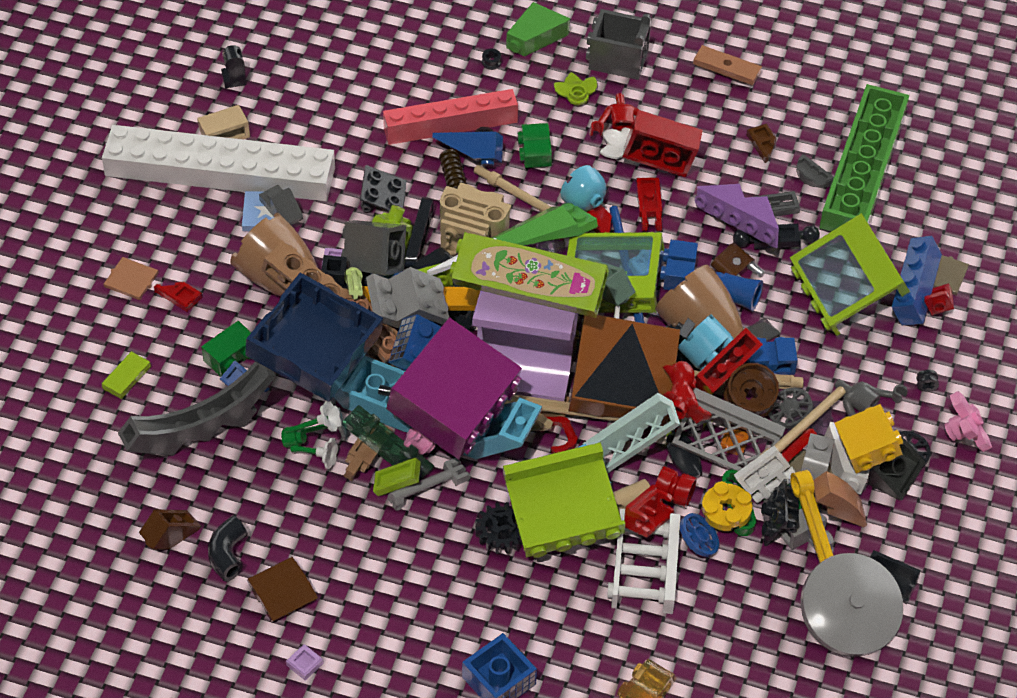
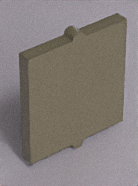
(951, 272)

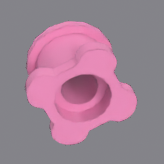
(418, 440)

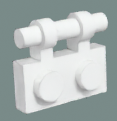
(761, 471)

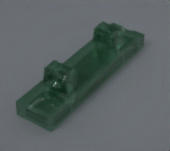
(383, 440)

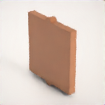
(131, 278)

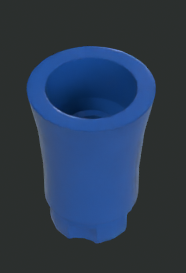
(743, 290)

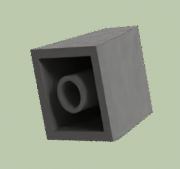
(374, 246)

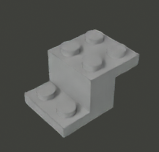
(407, 295)

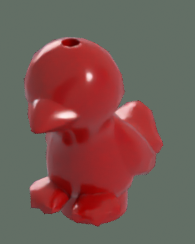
(681, 393)

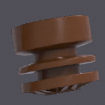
(753, 380)

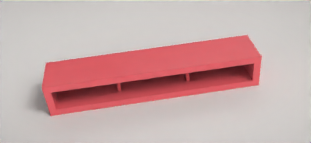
(450, 116)

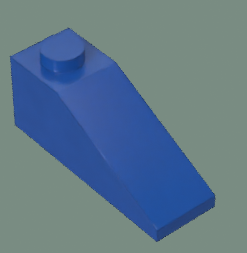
(480, 146)

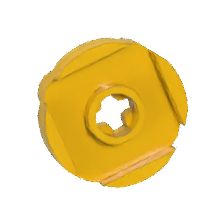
(727, 494)

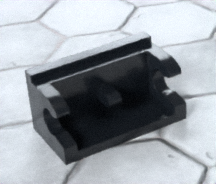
(904, 574)

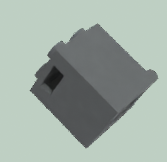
(619, 43)

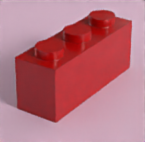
(727, 361)

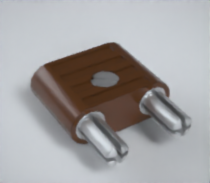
(735, 262)

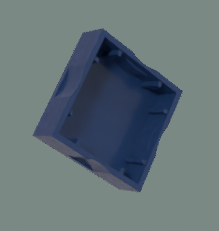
(314, 337)

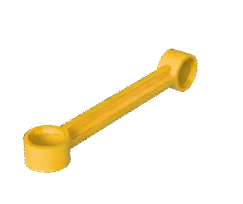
(803, 488)

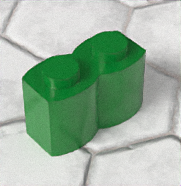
(536, 145)

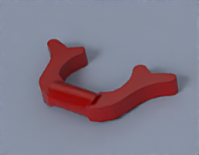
(564, 423)

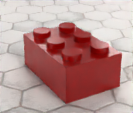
(662, 143)

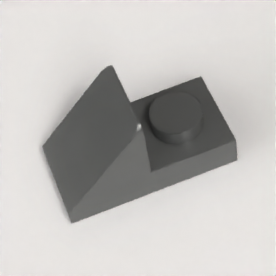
(282, 202)

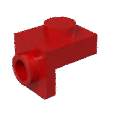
(940, 299)

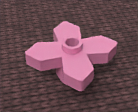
(967, 423)

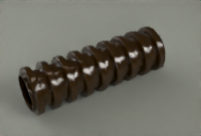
(452, 168)

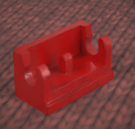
(648, 511)

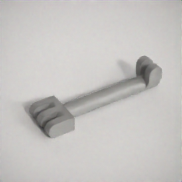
(452, 471)

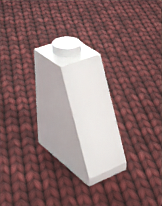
(841, 464)

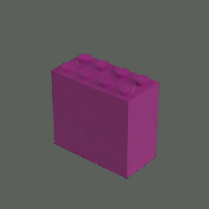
(454, 389)

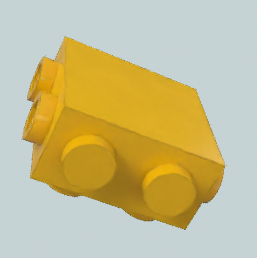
(869, 438)

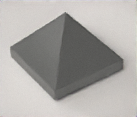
(764, 329)

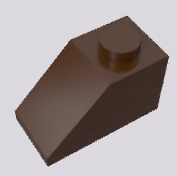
(168, 528)

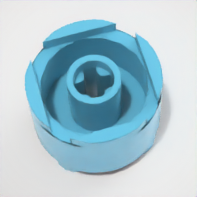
(705, 342)

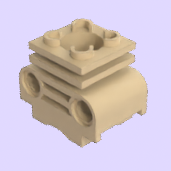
(471, 212)

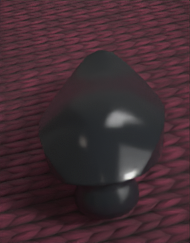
(682, 459)

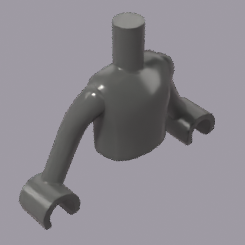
(864, 395)

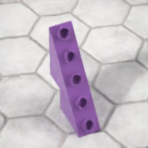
(747, 214)

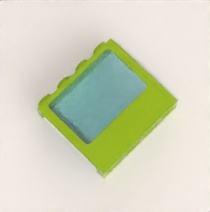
(631, 251)
(846, 272)

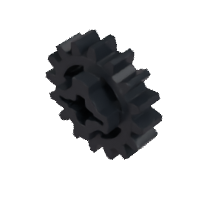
(502, 527)

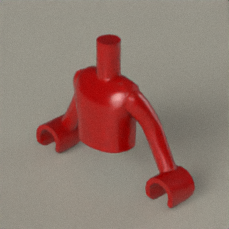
(620, 113)

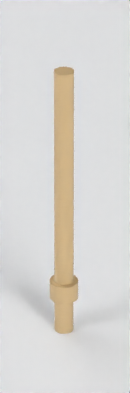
(496, 179)
(809, 419)

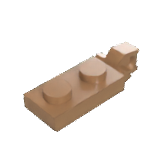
(359, 458)

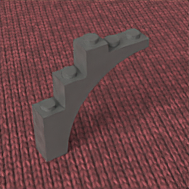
(200, 422)

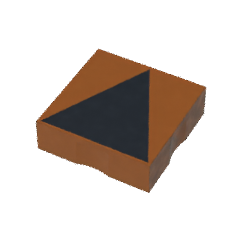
(621, 365)

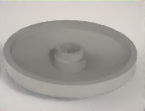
(851, 604)

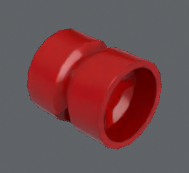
(679, 487)

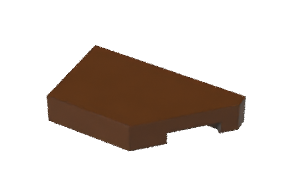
(762, 140)

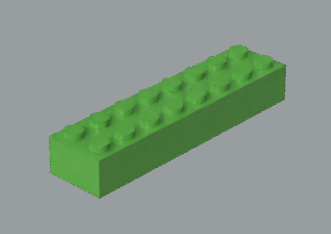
(865, 157)

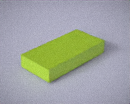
(126, 375)
(396, 476)

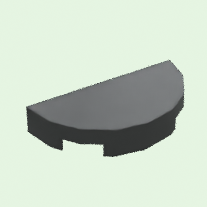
(812, 174)

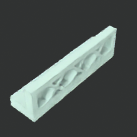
(632, 427)

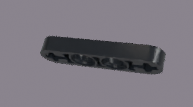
(419, 232)

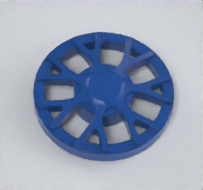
(699, 535)

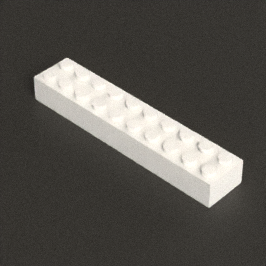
(217, 162)

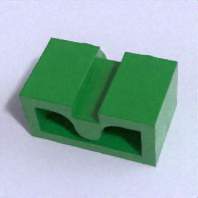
(226, 348)

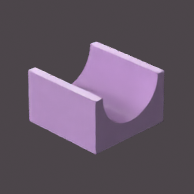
(532, 337)

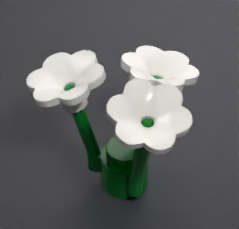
(330, 419)

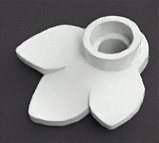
(616, 143)

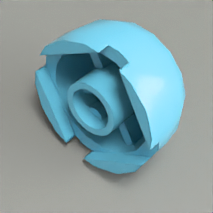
(585, 188)

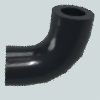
(221, 548)

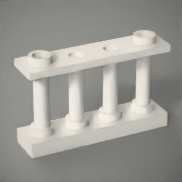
(665, 573)

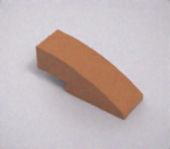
(839, 498)

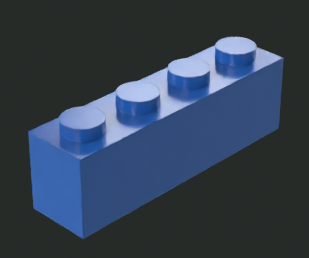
(919, 276)

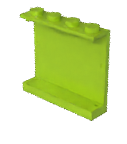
(563, 500)

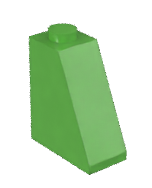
(536, 30)

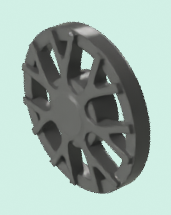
(791, 407)

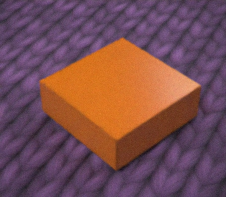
(727, 441)

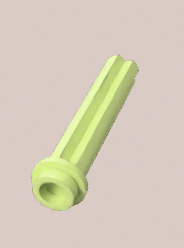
(353, 278)

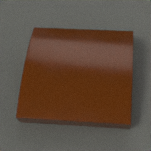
(282, 589)

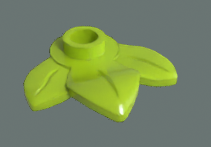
(575, 89)

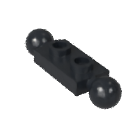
(788, 236)

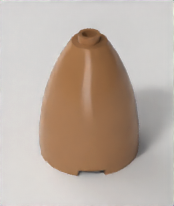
(260, 243)
(697, 298)

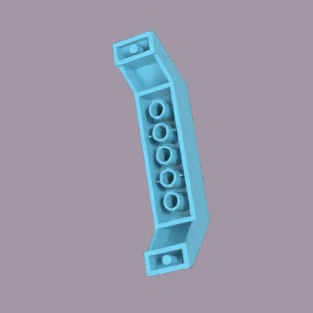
(503, 434)

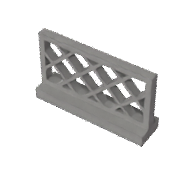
(730, 415)

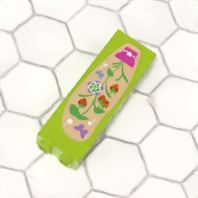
(529, 274)

